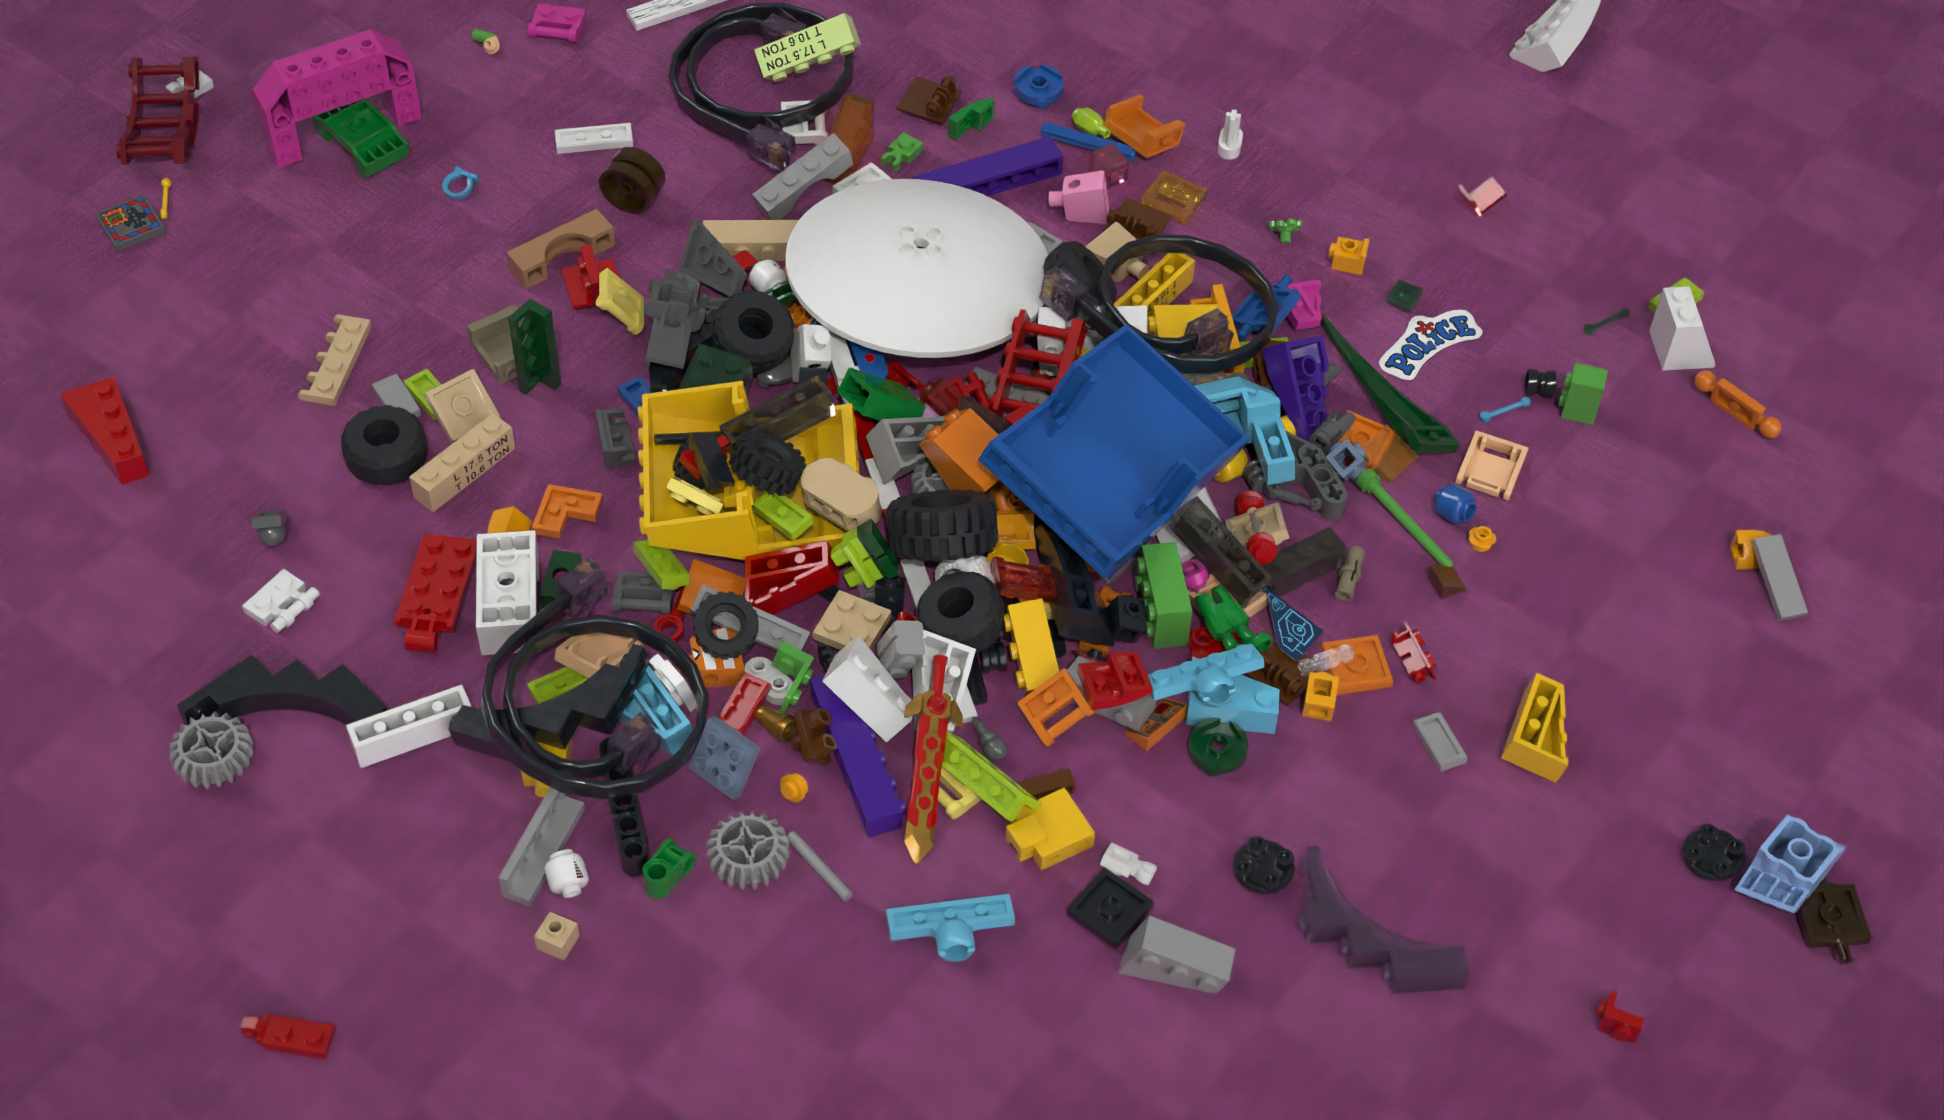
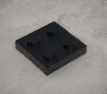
(1110, 908)

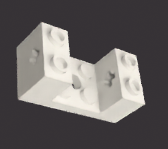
(1135, 315)
(505, 608)

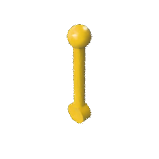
(166, 183)

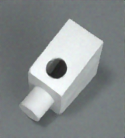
(810, 348)

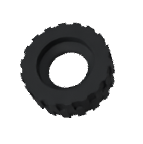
(725, 603)

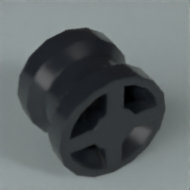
(993, 659)

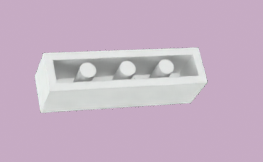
(405, 726)

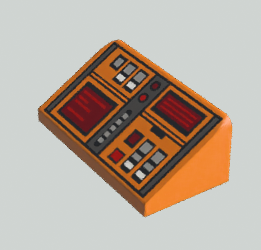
(1160, 722)

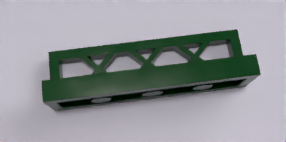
(540, 344)

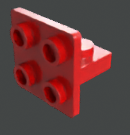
(583, 280)

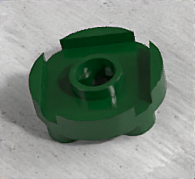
(1218, 761)

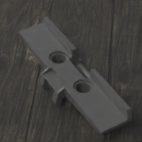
(675, 317)

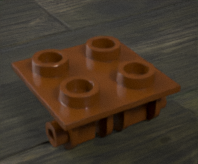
(930, 98)
(1138, 219)
(1281, 673)

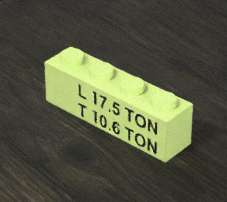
(808, 47)

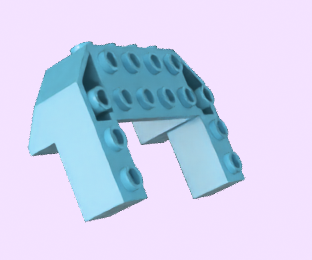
(1258, 415)

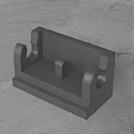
(614, 438)

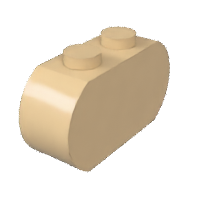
(840, 493)

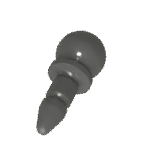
(994, 747)

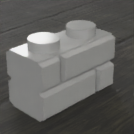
(901, 647)

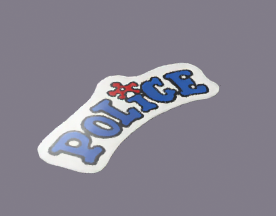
(1425, 338)

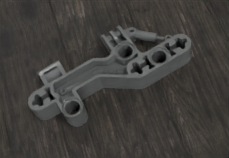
(1311, 472)

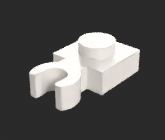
(1126, 863)

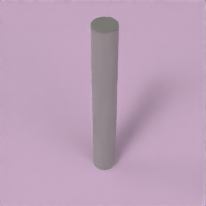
(819, 866)

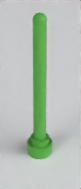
(1370, 482)

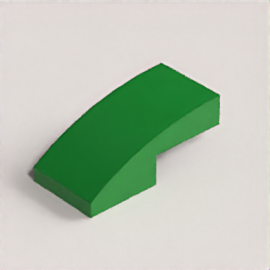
(972, 116)

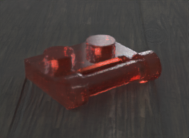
(1023, 580)

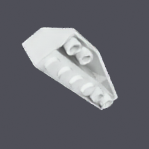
(1555, 34)

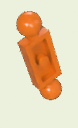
(1738, 404)

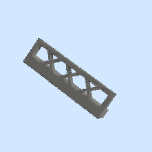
(770, 628)
(544, 836)

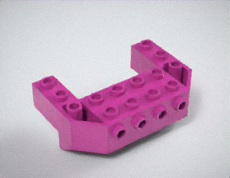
(330, 79)

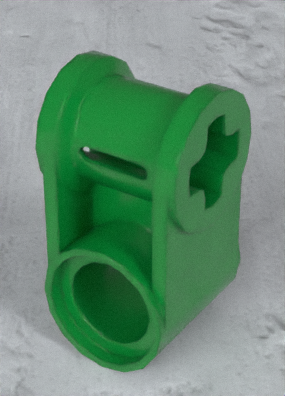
(670, 865)

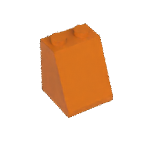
(956, 450)

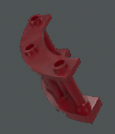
(174, 146)

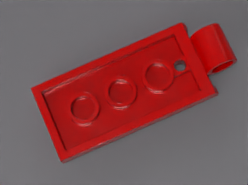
(435, 590)

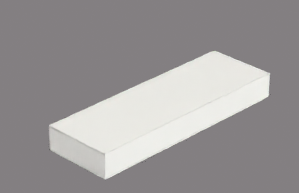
(593, 138)

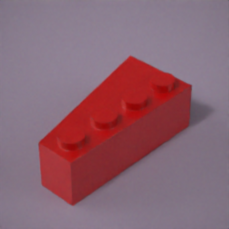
(106, 424)

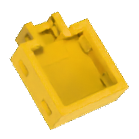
(1051, 831)

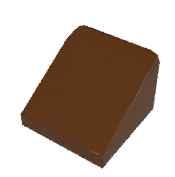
(1445, 581)

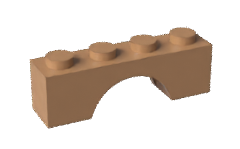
(531, 259)

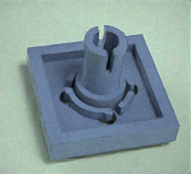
(728, 751)

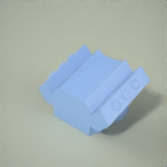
(1790, 865)

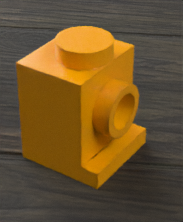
(1349, 255)
(1320, 696)

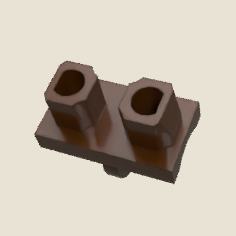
(812, 738)

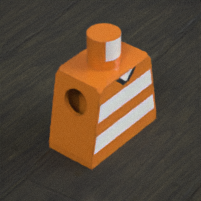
(717, 671)

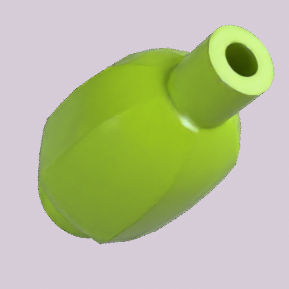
(1090, 122)

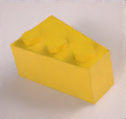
(1538, 730)

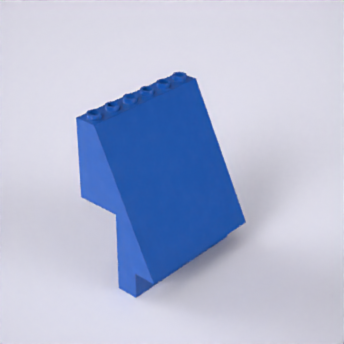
(1114, 450)

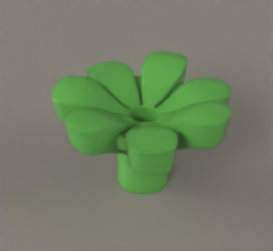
(1285, 229)

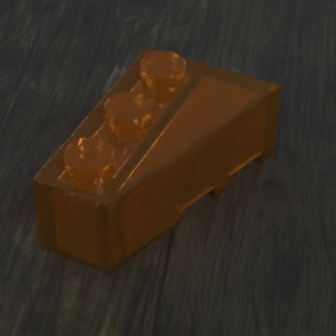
(854, 128)

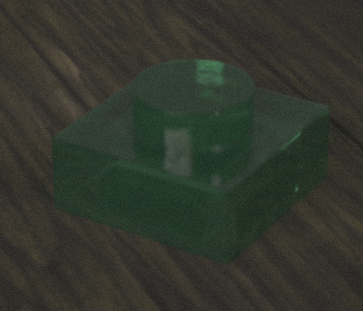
(1404, 295)

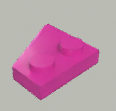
(1307, 310)

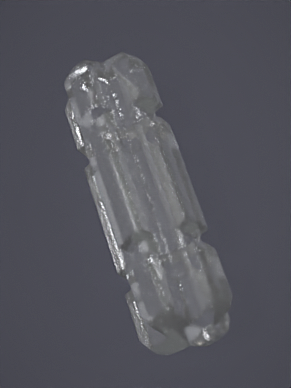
(1326, 660)

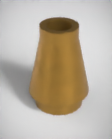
(778, 724)

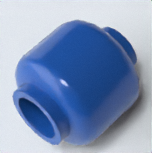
(1455, 504)

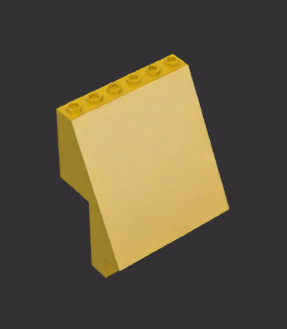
(737, 530)

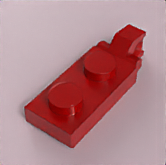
(290, 1035)

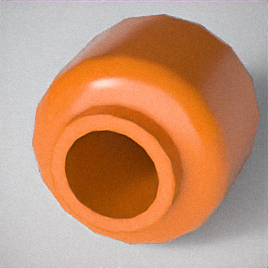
(1005, 498)

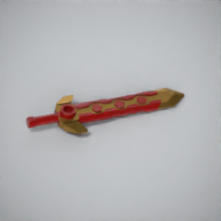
(929, 755)

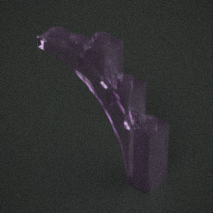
(1404, 963)

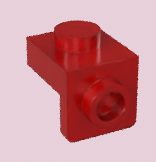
(1617, 1022)

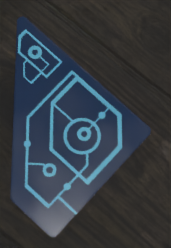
(1292, 629)

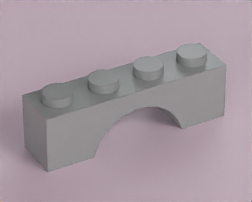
(824, 161)

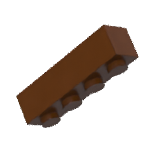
(1049, 783)

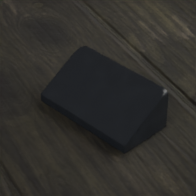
(710, 460)

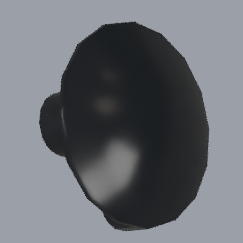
(1713, 853)
(1263, 866)

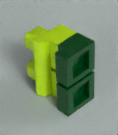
(867, 553)

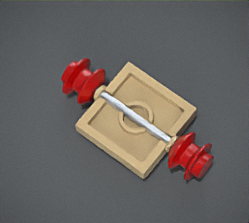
(1258, 526)

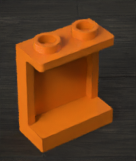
(1140, 129)

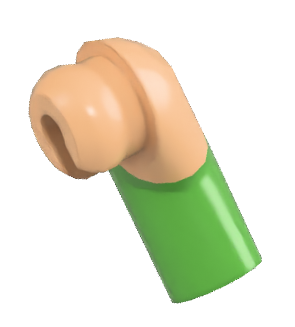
(489, 40)

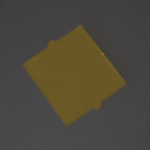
(1388, 454)

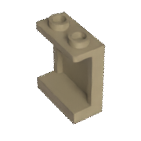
(493, 343)

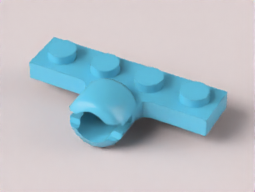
(1207, 675)
(951, 922)

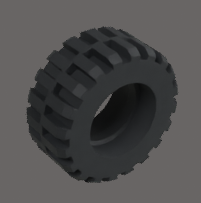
(942, 525)

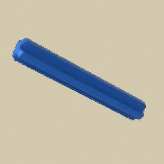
(1084, 140)

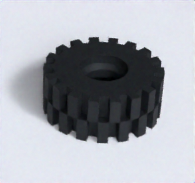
(767, 462)

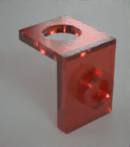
(1484, 196)

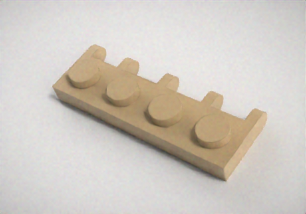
(338, 361)

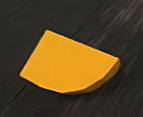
(508, 520)
(1742, 548)

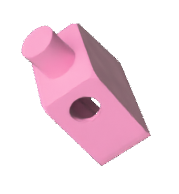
(1083, 198)

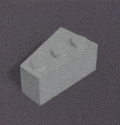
(1176, 957)

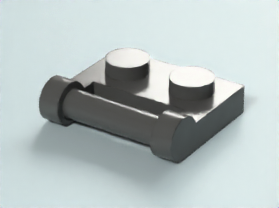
(643, 586)

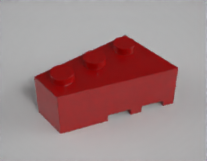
(789, 575)

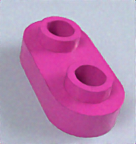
(1195, 574)

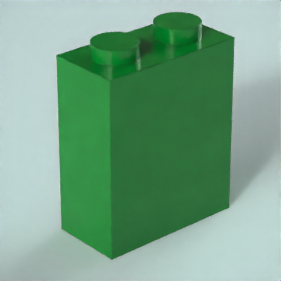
(879, 397)

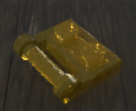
(1177, 191)

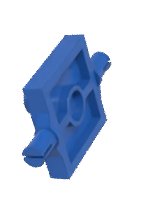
(1251, 313)

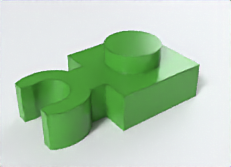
(904, 149)

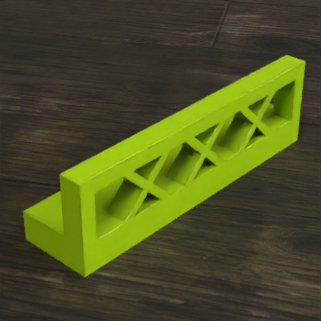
(985, 778)

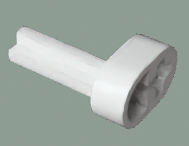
(1230, 136)

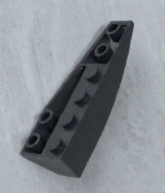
(1078, 605)

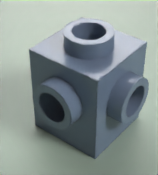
(1340, 453)

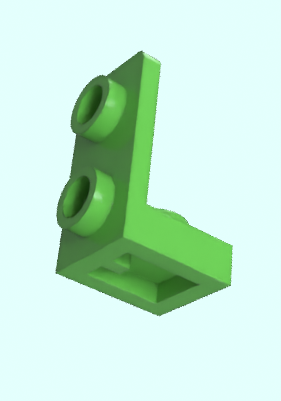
(796, 664)

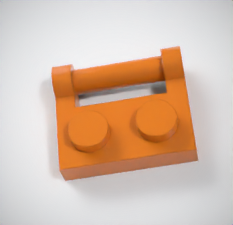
(1049, 700)

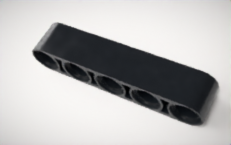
(626, 819)

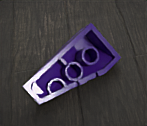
(1298, 378)

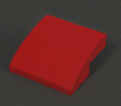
(1115, 681)

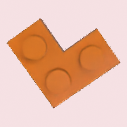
(562, 503)

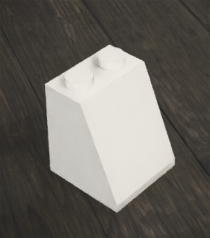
(1680, 332)

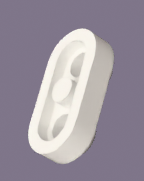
(773, 676)

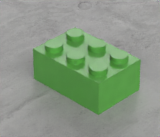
(1165, 595)

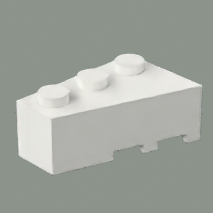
(956, 672)
(868, 689)

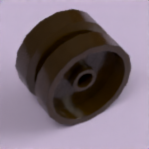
(632, 180)

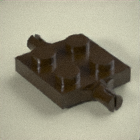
(1834, 919)

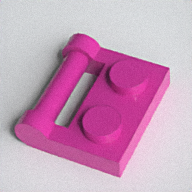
(557, 22)

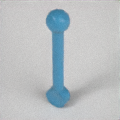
(1485, 415)

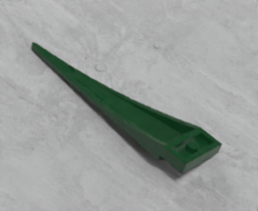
(1409, 420)

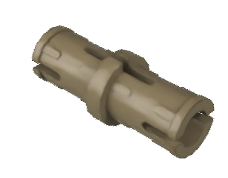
(1350, 573)

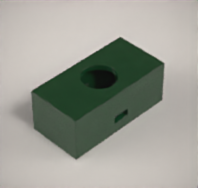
(559, 560)

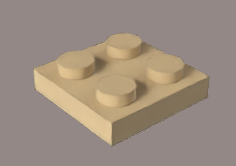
(460, 404)
(851, 617)

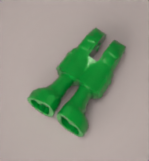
(1228, 618)

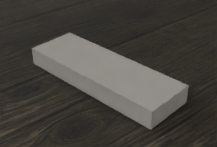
(1779, 577)

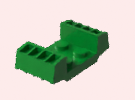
(364, 135)

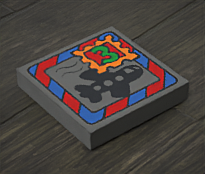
(130, 223)

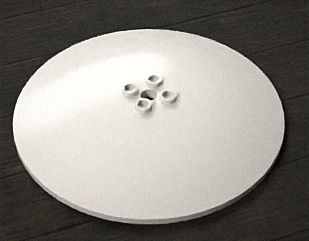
(866, 280)

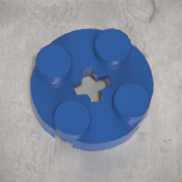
(1039, 96)

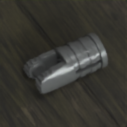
(1331, 430)

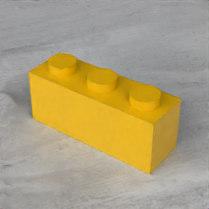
(1030, 644)

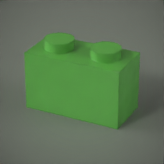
(1583, 393)

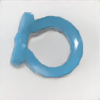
(459, 172)

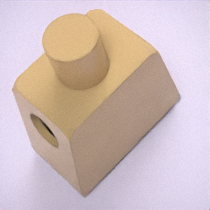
(1111, 241)

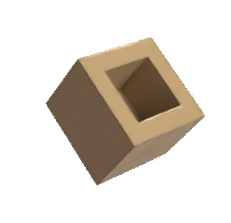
(556, 936)

